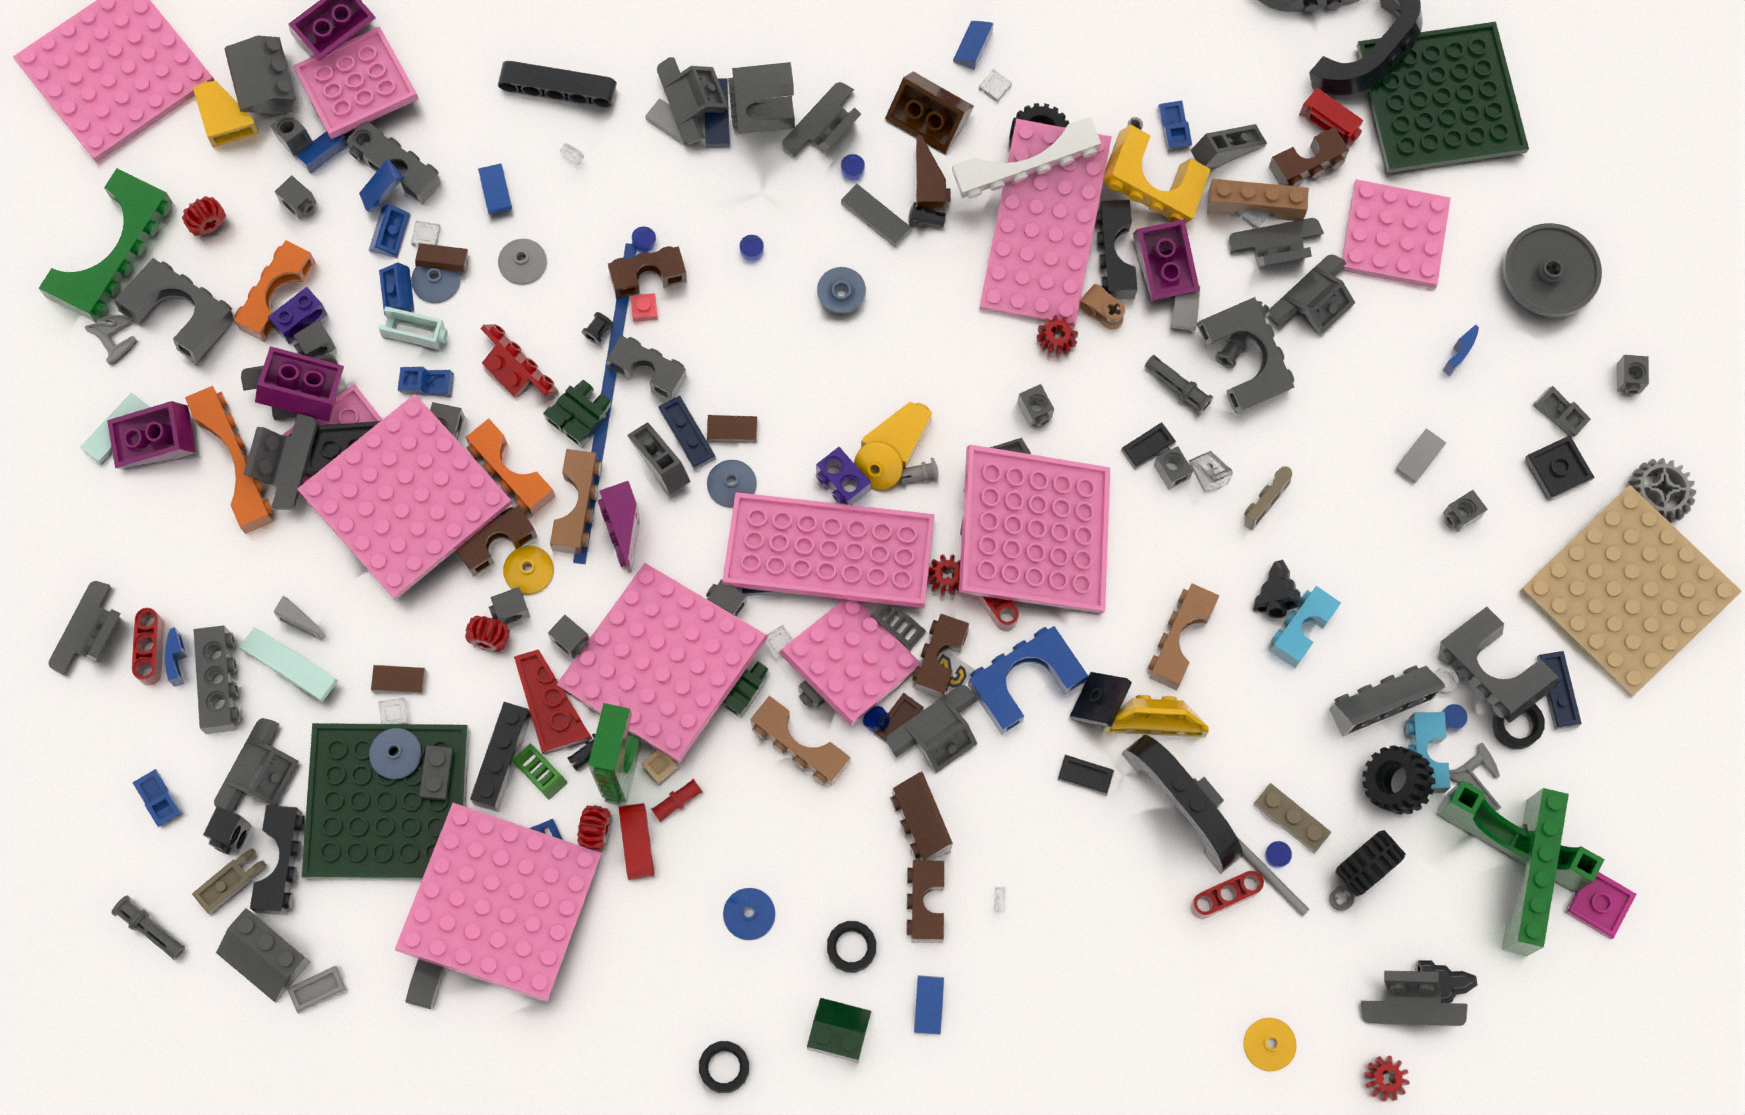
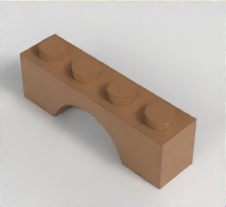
(1282, 200)
(570, 532)
(1171, 663)
(824, 761)

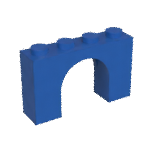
(1045, 650)

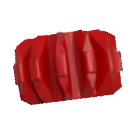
(203, 216)
(1048, 340)
(936, 575)
(487, 633)
(594, 827)
(1376, 1078)

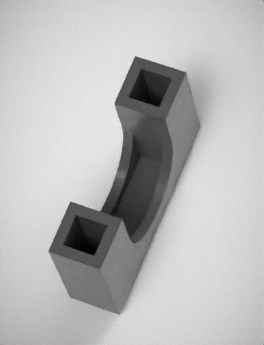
(754, 100)
(159, 282)
(1249, 321)
(1507, 696)

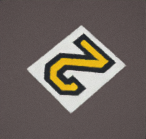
(961, 670)

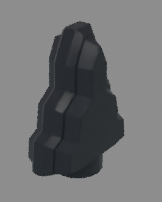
(1278, 592)
(1452, 983)

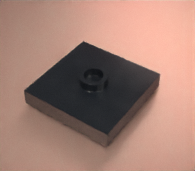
(1559, 467)
(1100, 699)

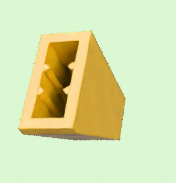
(222, 115)
(902, 430)

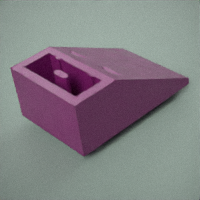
(621, 511)

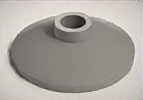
(522, 271)

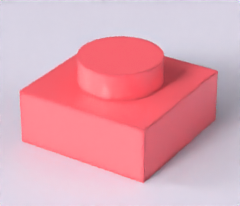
(644, 307)

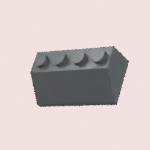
(1386, 699)

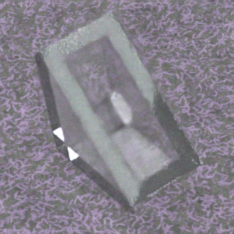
(1210, 471)

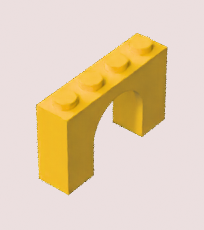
(1126, 175)

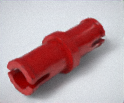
(676, 800)

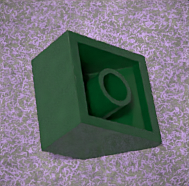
(838, 1030)

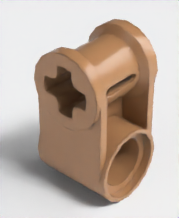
(1103, 306)

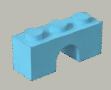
(1292, 643)
(1426, 729)

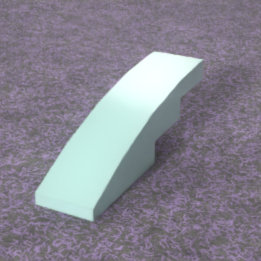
(288, 664)

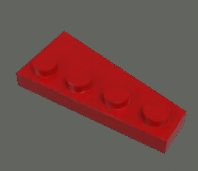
(550, 709)

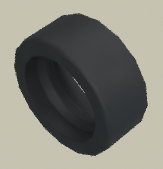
(1520, 743)
(837, 961)
(705, 1058)

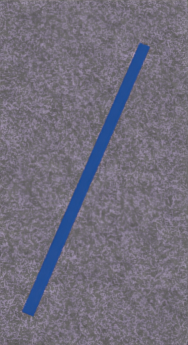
(607, 390)

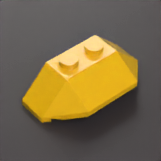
(1158, 717)

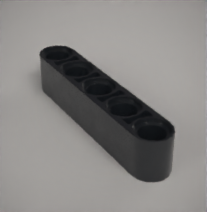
(557, 84)

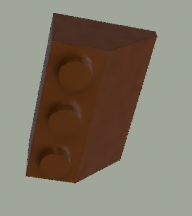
(929, 111)
(921, 818)

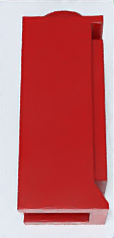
(1328, 113)

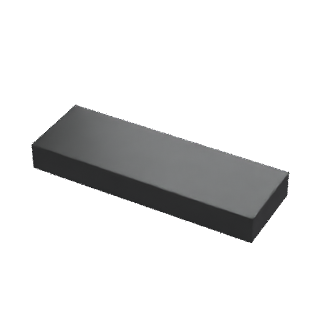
(876, 215)

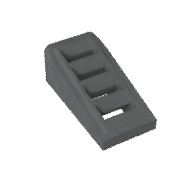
(903, 617)

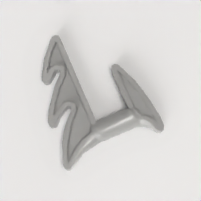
(106, 330)
(1465, 773)

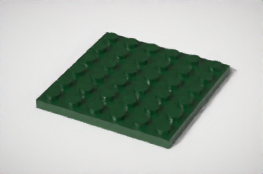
(1447, 101)
(370, 823)

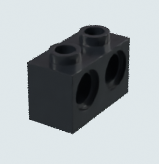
(227, 831)

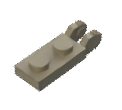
(1268, 497)
(227, 882)

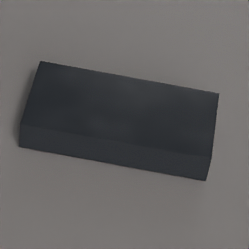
(1148, 445)
(1085, 775)

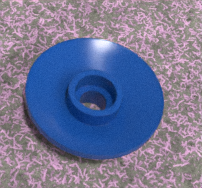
(749, 927)

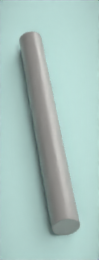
(1273, 880)

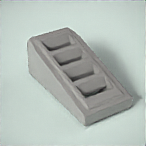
(290, 614)

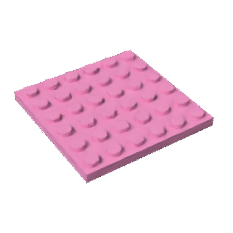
(112, 71)
(404, 496)
(1034, 529)
(664, 659)
(498, 902)

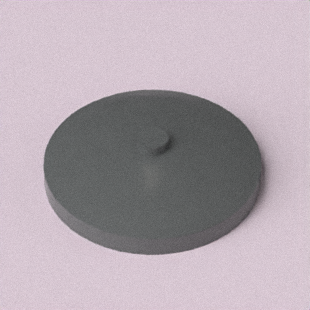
(1552, 270)

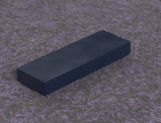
(718, 123)
(687, 432)
(1562, 698)

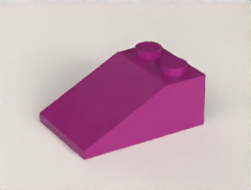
(1166, 259)
(151, 435)

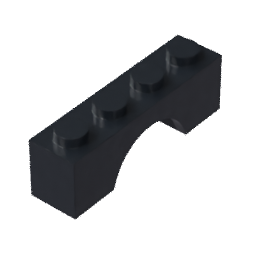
(1119, 276)
(494, 771)
(273, 892)

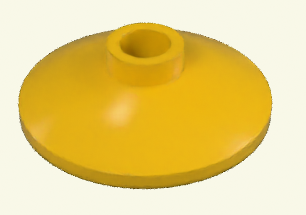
(885, 458)
(534, 579)
(1258, 1051)

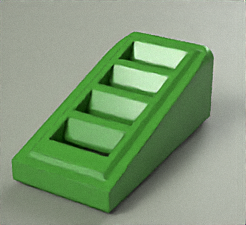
(551, 782)

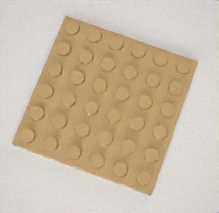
(1631, 590)

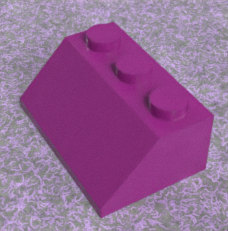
(329, 25)
(299, 384)

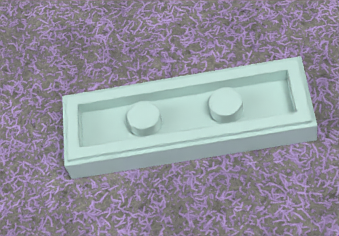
(99, 443)

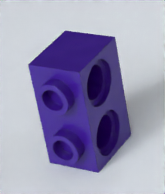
(297, 314)
(848, 474)

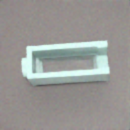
(413, 328)

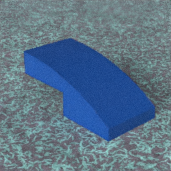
(1174, 125)
(495, 188)
(1462, 348)
(425, 382)
(174, 651)
(157, 797)
(929, 1004)

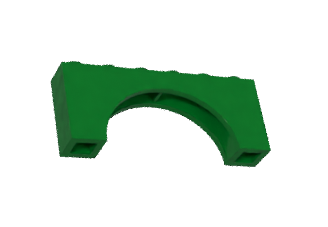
(91, 289)
(614, 754)
(1470, 811)
(1545, 823)

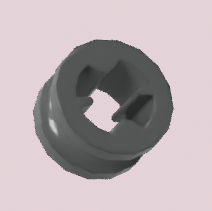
(1339, 890)

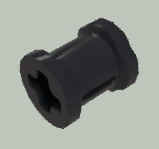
(597, 328)

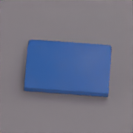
(973, 43)
(320, 151)
(380, 186)
(389, 231)
(396, 287)

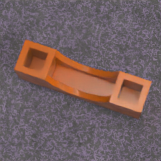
(289, 265)
(529, 489)

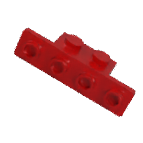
(512, 366)

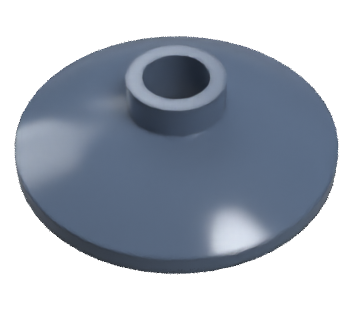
(844, 280)
(437, 289)
(723, 492)
(401, 764)

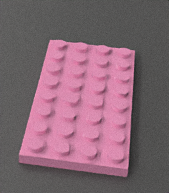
(1044, 230)
(829, 550)

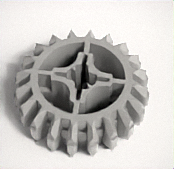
(1670, 482)

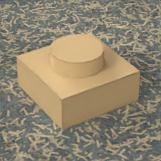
(659, 766)

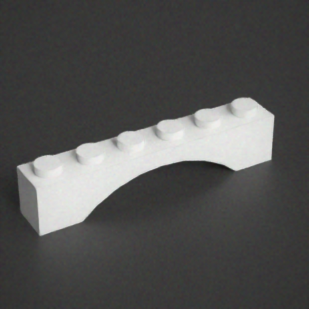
(978, 175)

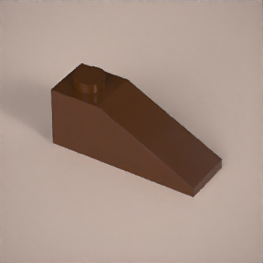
(930, 181)

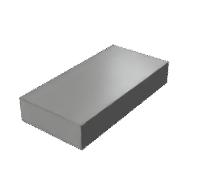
(663, 118)
(317, 989)

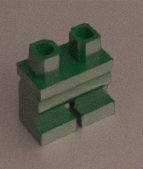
(577, 414)
(746, 690)

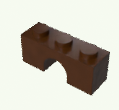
(1293, 169)
(665, 263)
(512, 526)
(947, 635)
(925, 925)

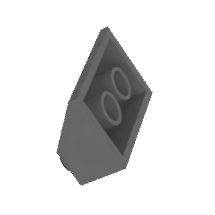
(260, 75)
(261, 955)

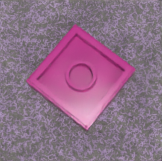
(1601, 905)

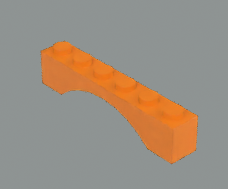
(247, 502)

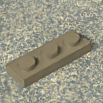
(1292, 818)

